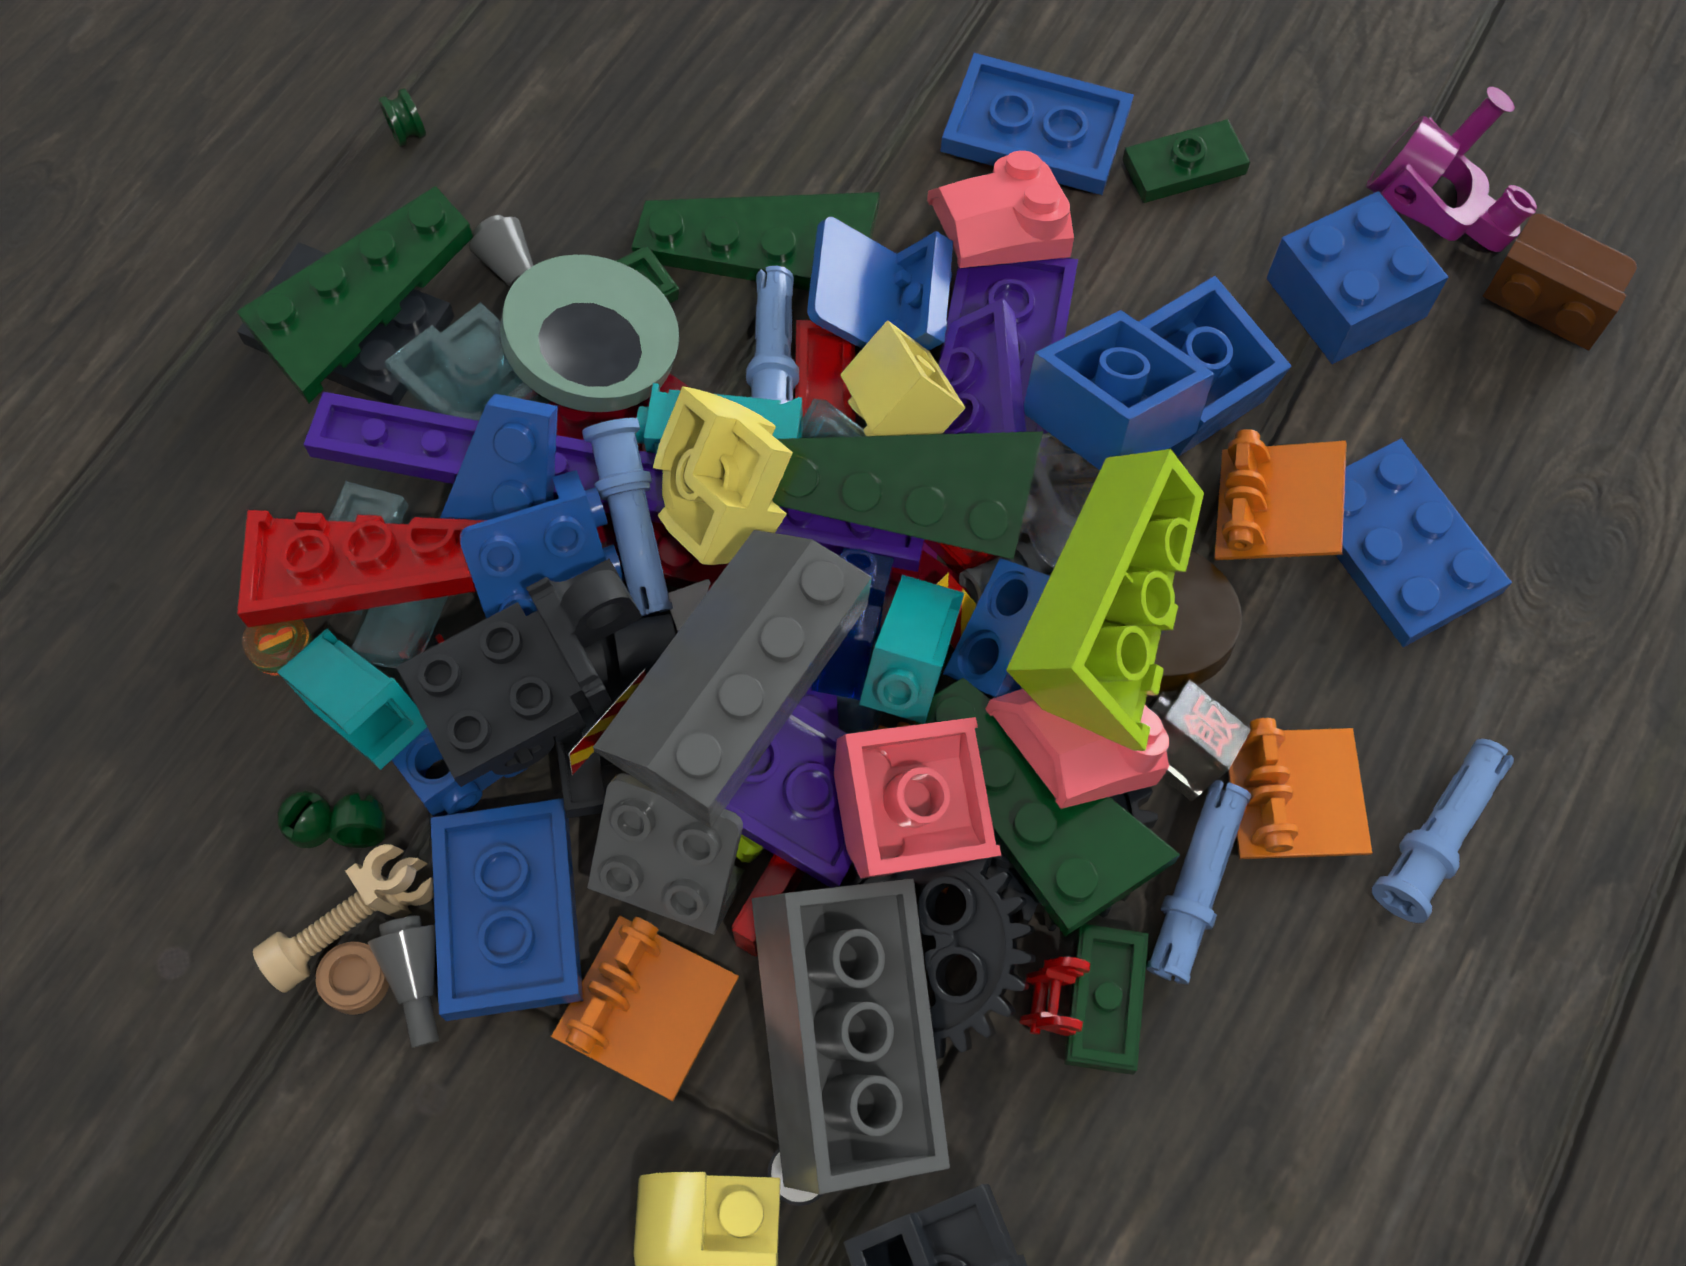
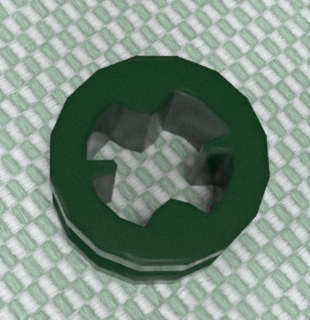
(402, 117)

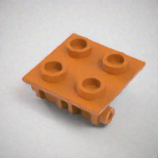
(1280, 499)
(1302, 793)
(646, 1007)

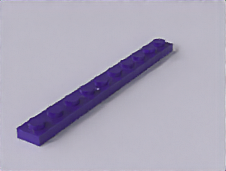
(436, 443)

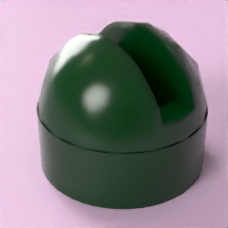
(358, 822)
(314, 823)

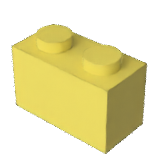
(900, 387)

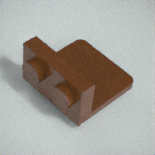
(1562, 280)

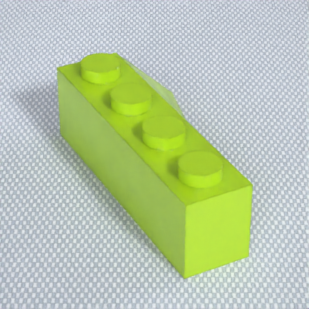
(1111, 597)

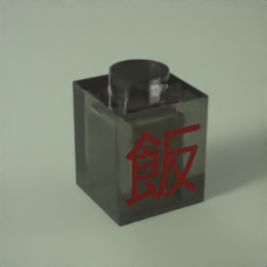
(1201, 738)

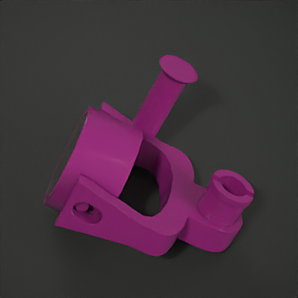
(1428, 153)

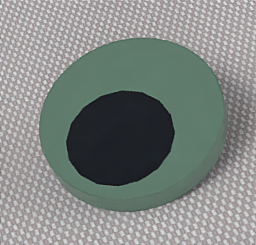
(589, 333)

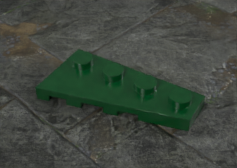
(748, 233)
(339, 299)
(929, 487)
(1071, 856)

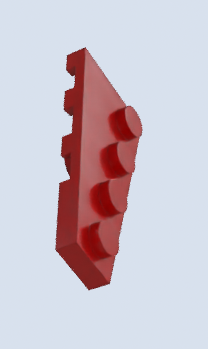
(336, 567)

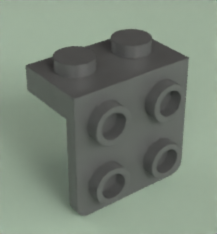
(665, 857)

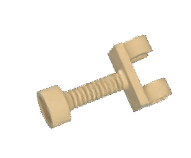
(286, 959)

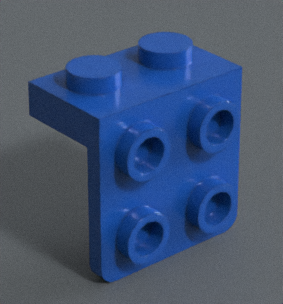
(864, 284)
(537, 543)

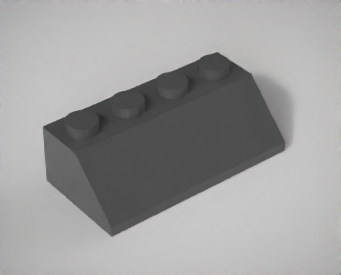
(736, 671)
(849, 1036)

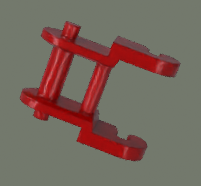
(1055, 974)

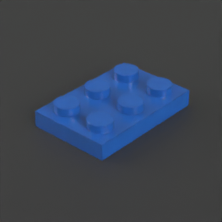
(1026, 109)
(1412, 546)
(505, 910)

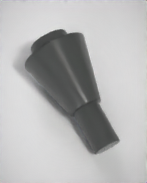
(502, 247)
(408, 963)

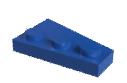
(507, 461)

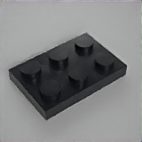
(368, 369)

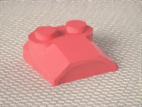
(1006, 214)
(1076, 761)
(913, 797)

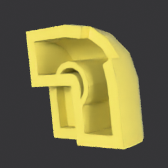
(718, 475)
(706, 1220)

